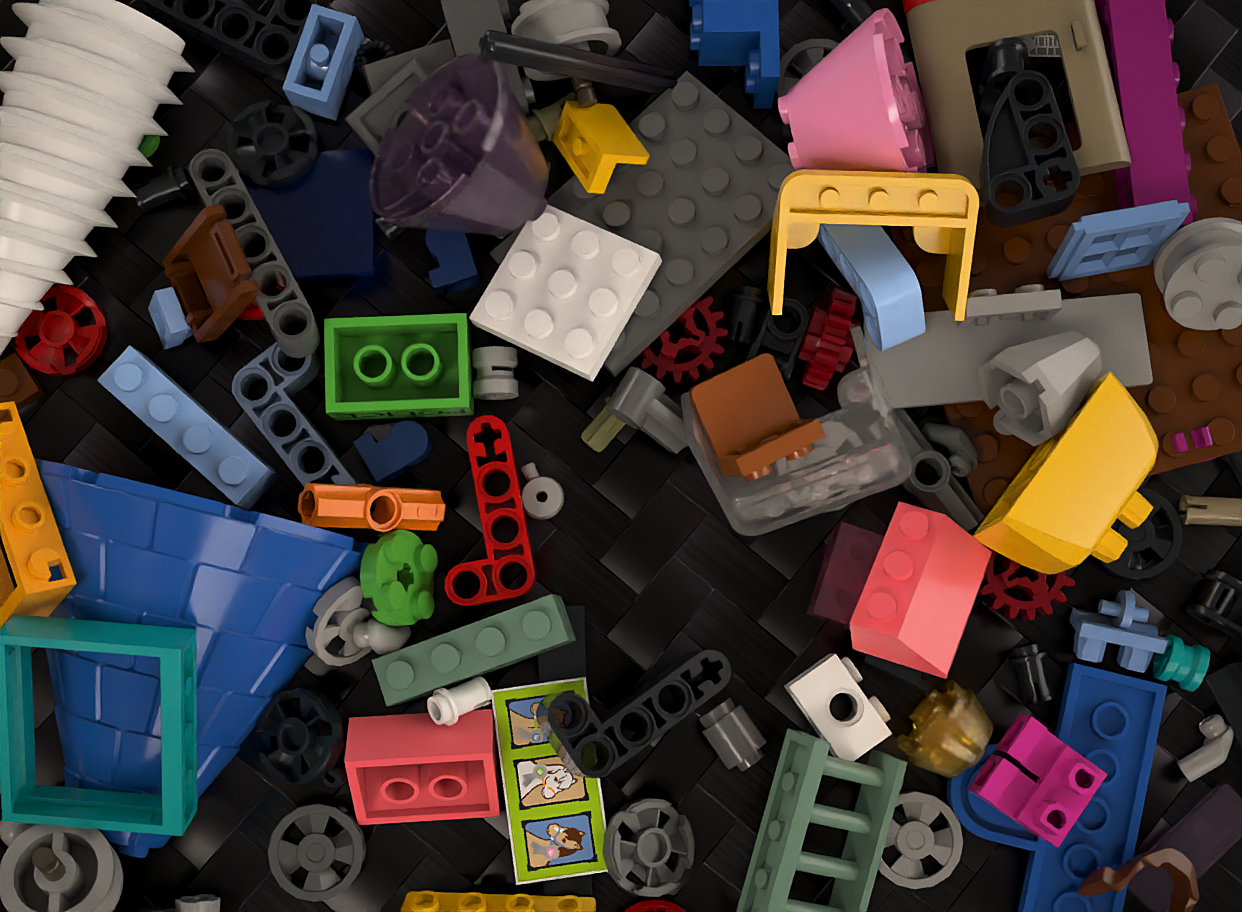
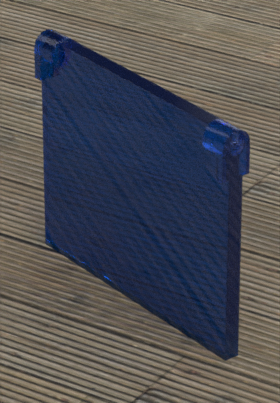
(321, 219)

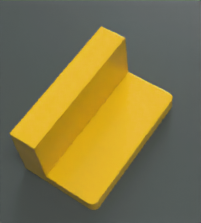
(594, 142)

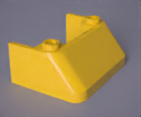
(935, 205)

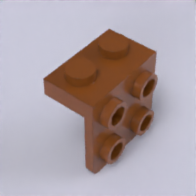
(752, 419)

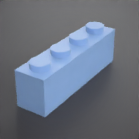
(188, 428)

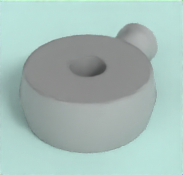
(540, 484)

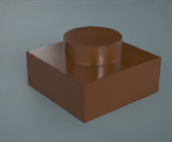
(18, 382)

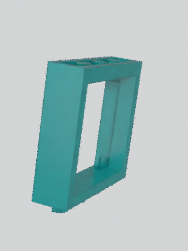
(89, 808)

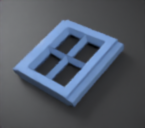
(1116, 240)

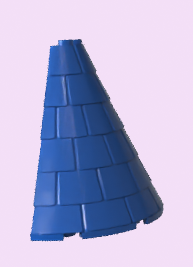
(178, 564)

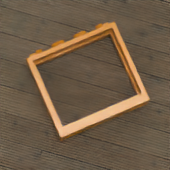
(27, 529)

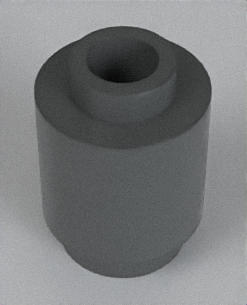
(733, 735)

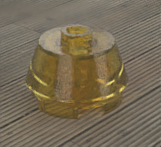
(947, 732)

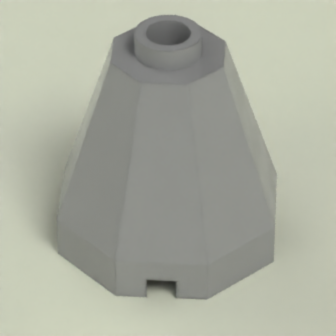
(1040, 383)

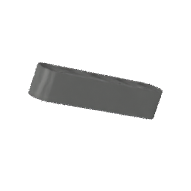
(269, 267)

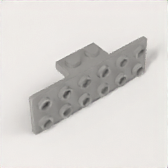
(945, 359)

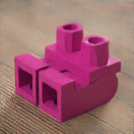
(1062, 784)

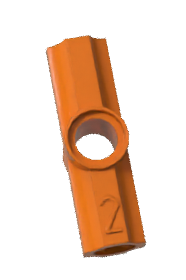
(350, 507)

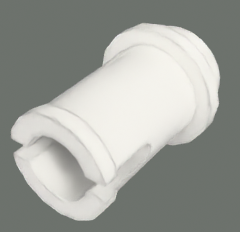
(448, 705)

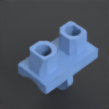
(1135, 638)

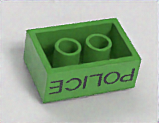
(398, 366)

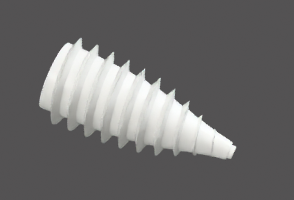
(70, 132)

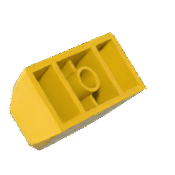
(1077, 486)

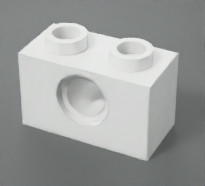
(813, 693)

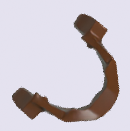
(1175, 862)

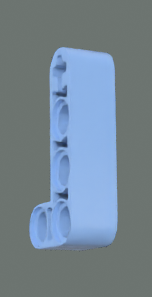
(879, 278)

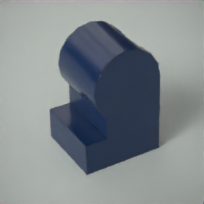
(456, 262)
(397, 453)

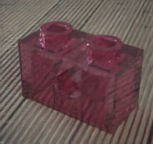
(844, 573)

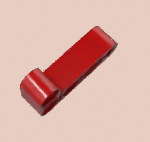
(491, 511)

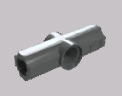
(945, 493)

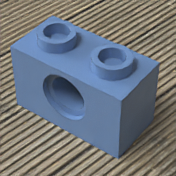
(323, 62)

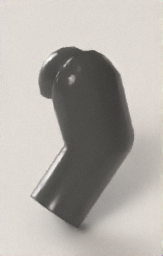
(961, 448)

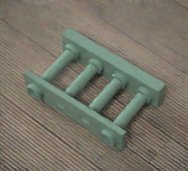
(791, 809)

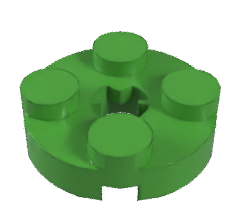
(410, 597)

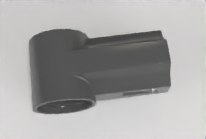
(644, 406)

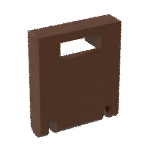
(217, 258)

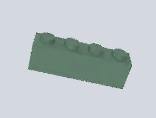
(474, 650)

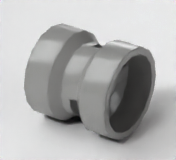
(494, 373)

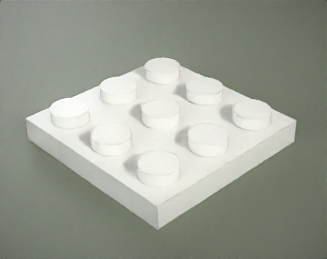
(566, 291)

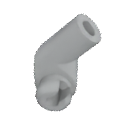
(380, 637)
(1213, 751)

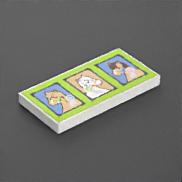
(551, 813)

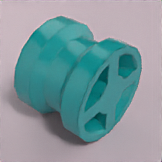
(1181, 663)

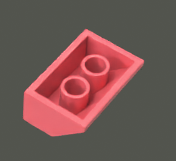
(919, 591)
(422, 770)

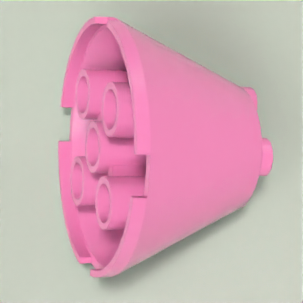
(860, 107)

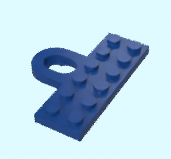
(1116, 728)

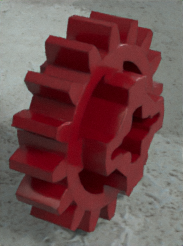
(828, 339)
(694, 342)
(1031, 586)

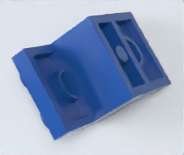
(740, 36)

